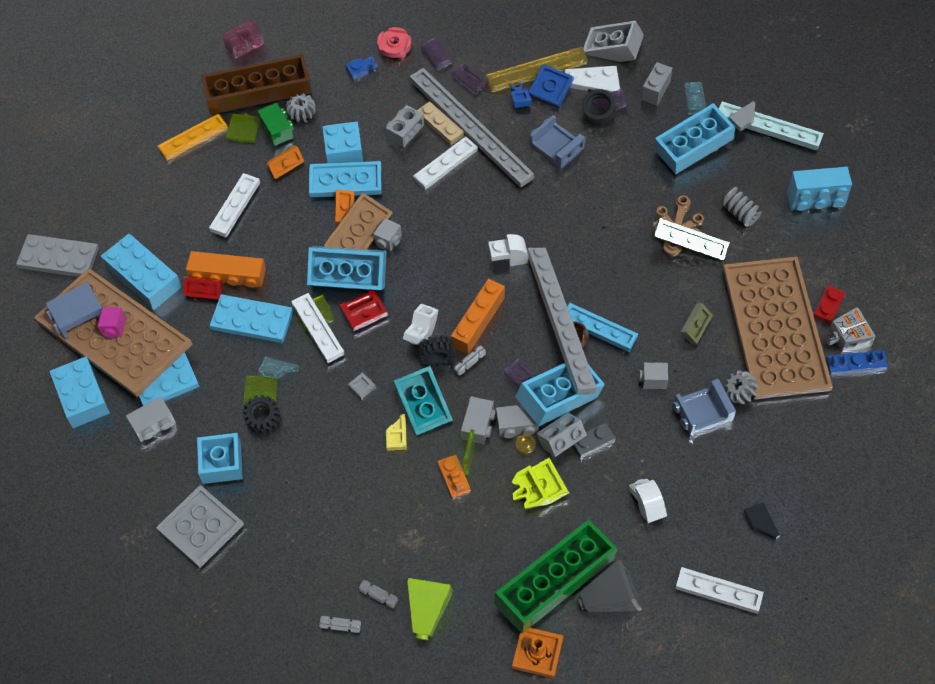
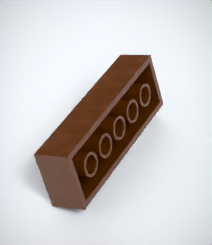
(256, 84)

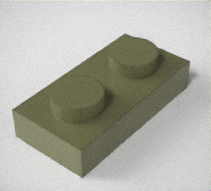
(696, 323)

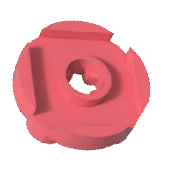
(394, 50)

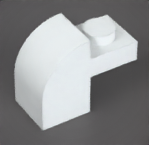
(510, 248)
(422, 324)
(649, 499)

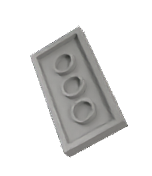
(57, 255)

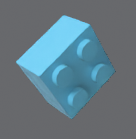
(343, 143)
(219, 458)

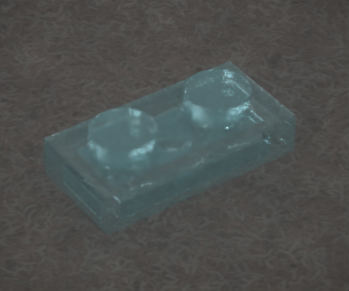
(694, 97)

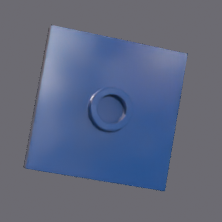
(551, 86)

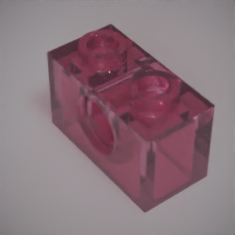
(243, 39)

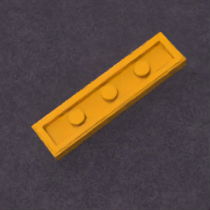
(192, 137)

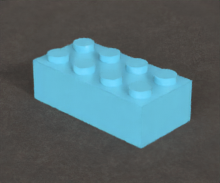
(694, 138)
(346, 267)
(141, 271)
(553, 394)

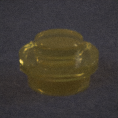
(525, 444)

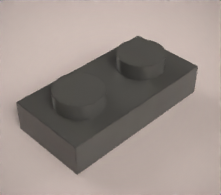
(595, 440)

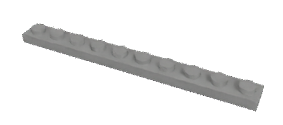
(472, 127)
(561, 321)

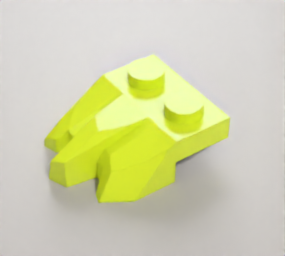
(539, 485)

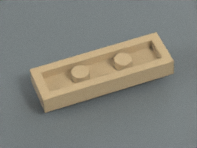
(441, 123)

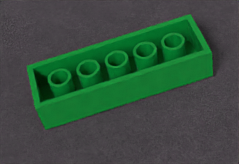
(555, 576)

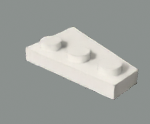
(595, 78)

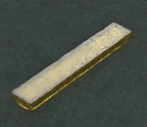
(529, 71)

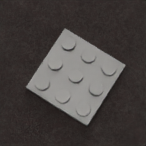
(200, 526)

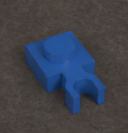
(360, 68)
(519, 96)

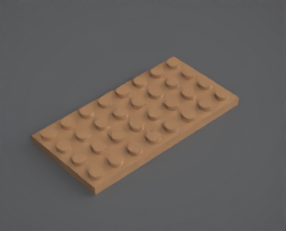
(777, 327)
(131, 360)

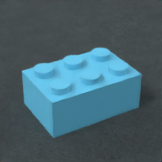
(819, 188)
(79, 392)

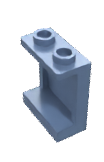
(556, 142)
(73, 308)
(704, 408)

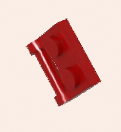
(363, 314)

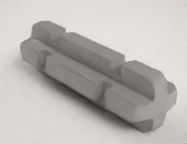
(469, 360)
(378, 594)
(340, 624)

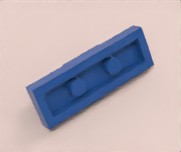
(856, 362)

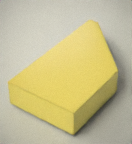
(397, 435)

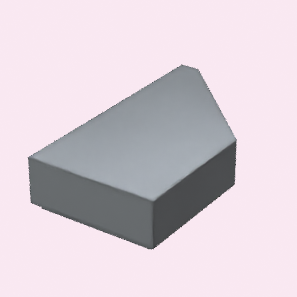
(743, 117)

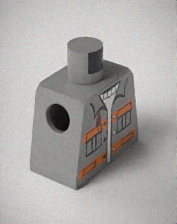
(850, 332)

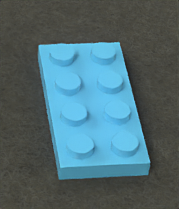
(348, 176)
(251, 318)

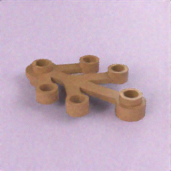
(681, 208)

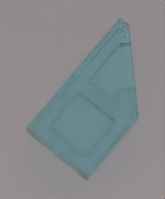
(276, 368)

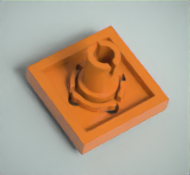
(539, 643)

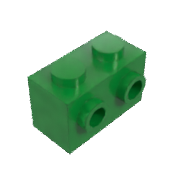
(275, 123)

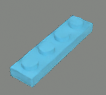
(603, 328)

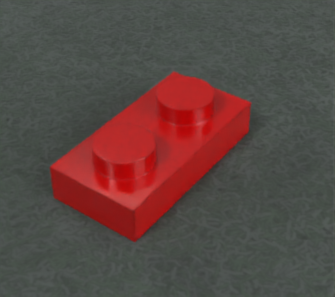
(202, 287)
(829, 305)

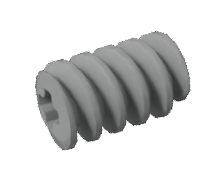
(740, 208)

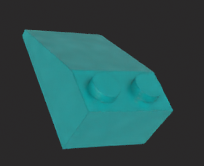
(422, 400)

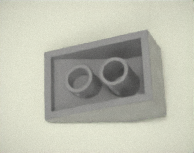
(614, 41)

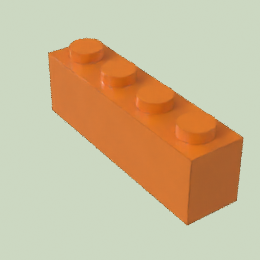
(228, 268)
(478, 316)

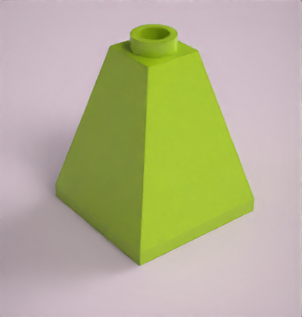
(427, 605)

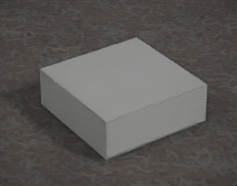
(361, 385)

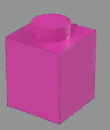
(112, 322)

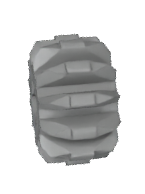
(300, 107)
(741, 387)

